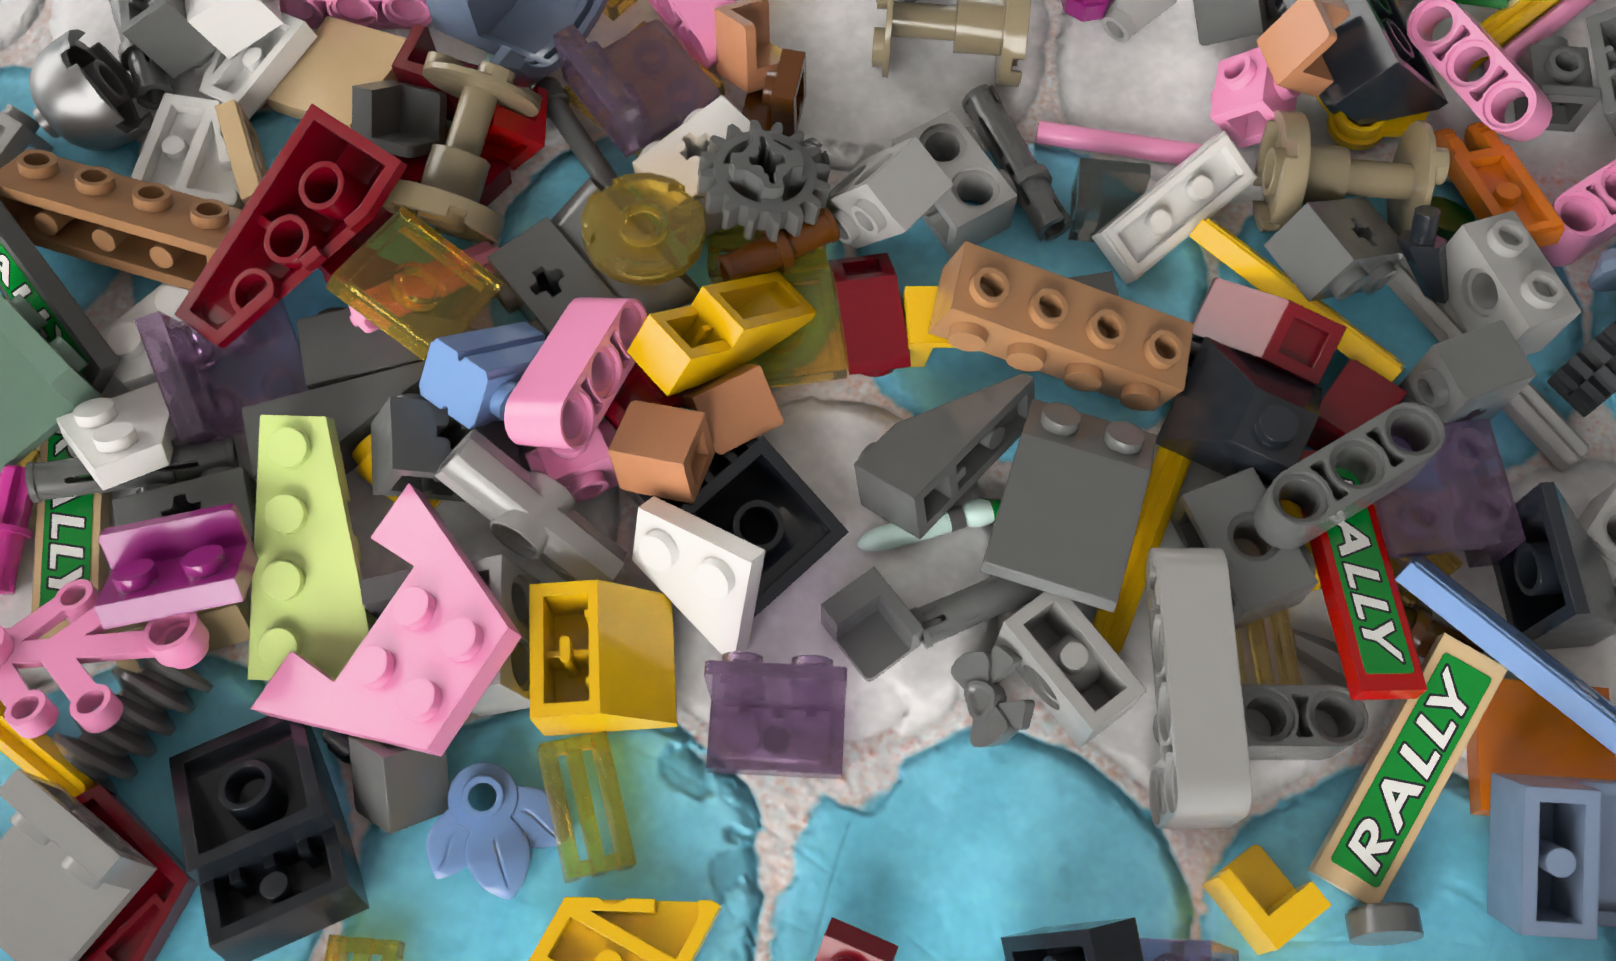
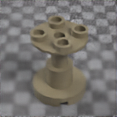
(973, 25)
(455, 171)
(1303, 172)

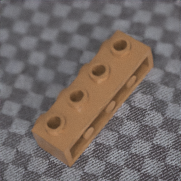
(113, 217)
(1061, 328)

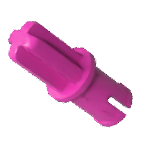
(14, 521)

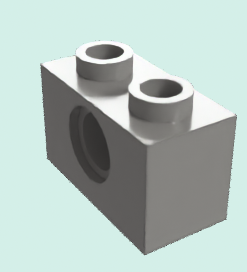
(1503, 275)
(1070, 666)

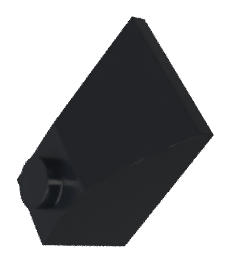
(1240, 414)
(1556, 579)

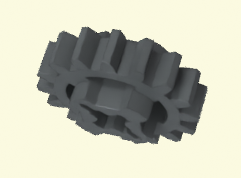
(763, 180)

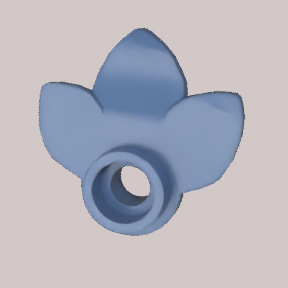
(491, 841)

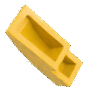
(718, 330)

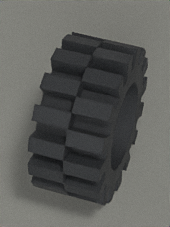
(1590, 374)

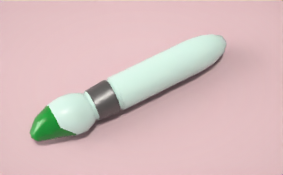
(973, 513)

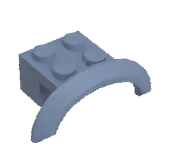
(516, 30)
(1552, 854)

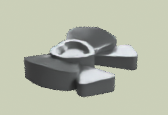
(992, 716)

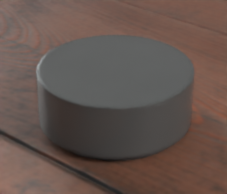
(1384, 924)

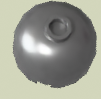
(85, 95)

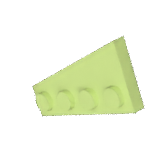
(306, 550)

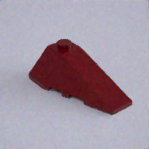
(302, 212)

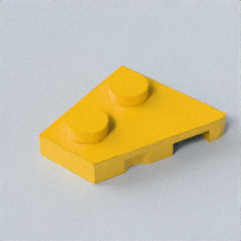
(626, 930)

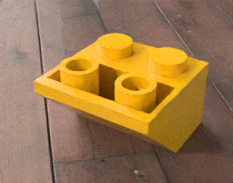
(600, 658)

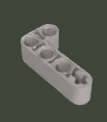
(1198, 692)

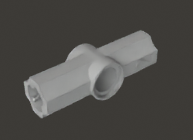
(529, 511)

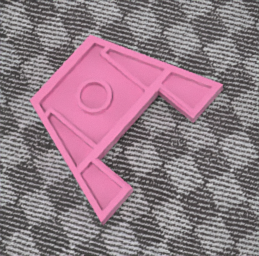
(422, 657)

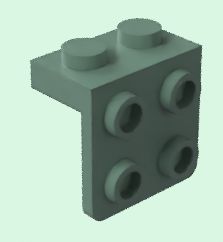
(36, 381)

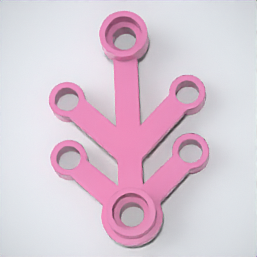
(173, 640)

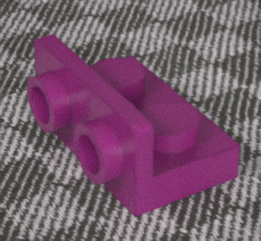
(175, 565)

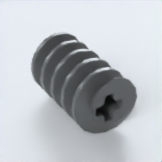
(145, 706)

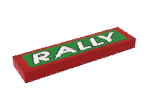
(1366, 607)

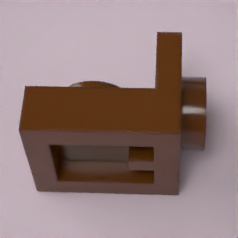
(781, 96)

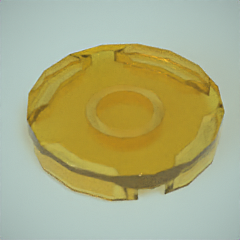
(643, 229)

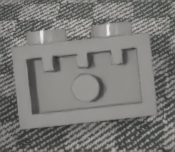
(60, 873)

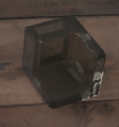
(1102, 192)

